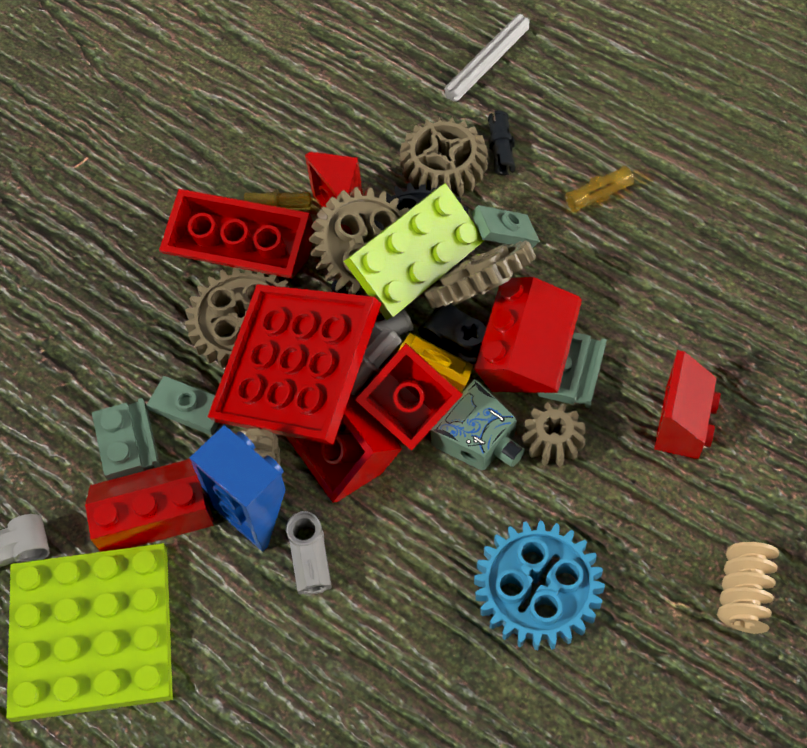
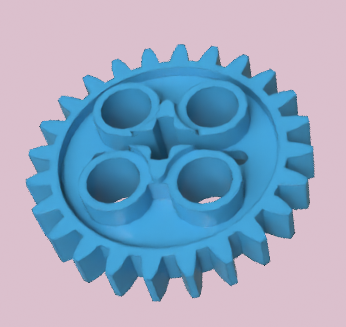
(570, 602)

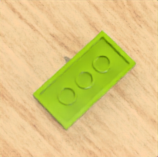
(415, 251)

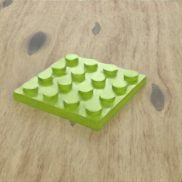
(89, 633)

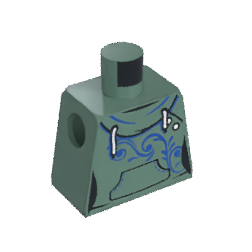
(478, 430)

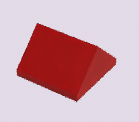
(331, 175)

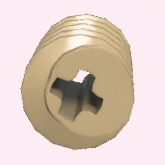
(745, 586)

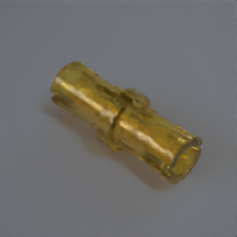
(617, 180)

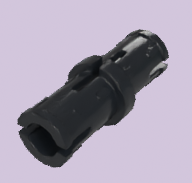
(501, 143)

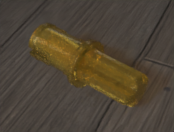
(286, 200)

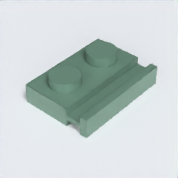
(580, 371)
(125, 439)

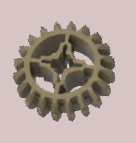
(438, 155)

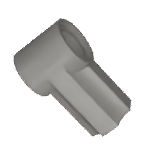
(23, 540)
(308, 555)

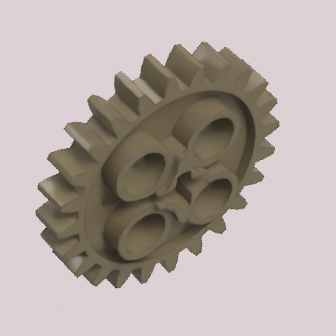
(336, 245)
(480, 274)
(210, 322)

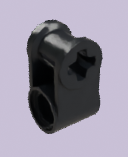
(454, 332)

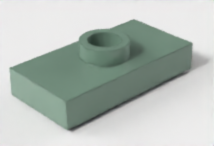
(504, 226)
(183, 404)

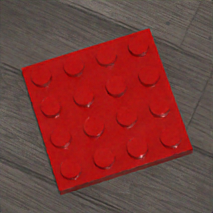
(295, 362)

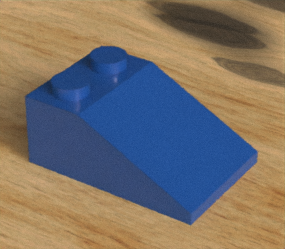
(240, 484)

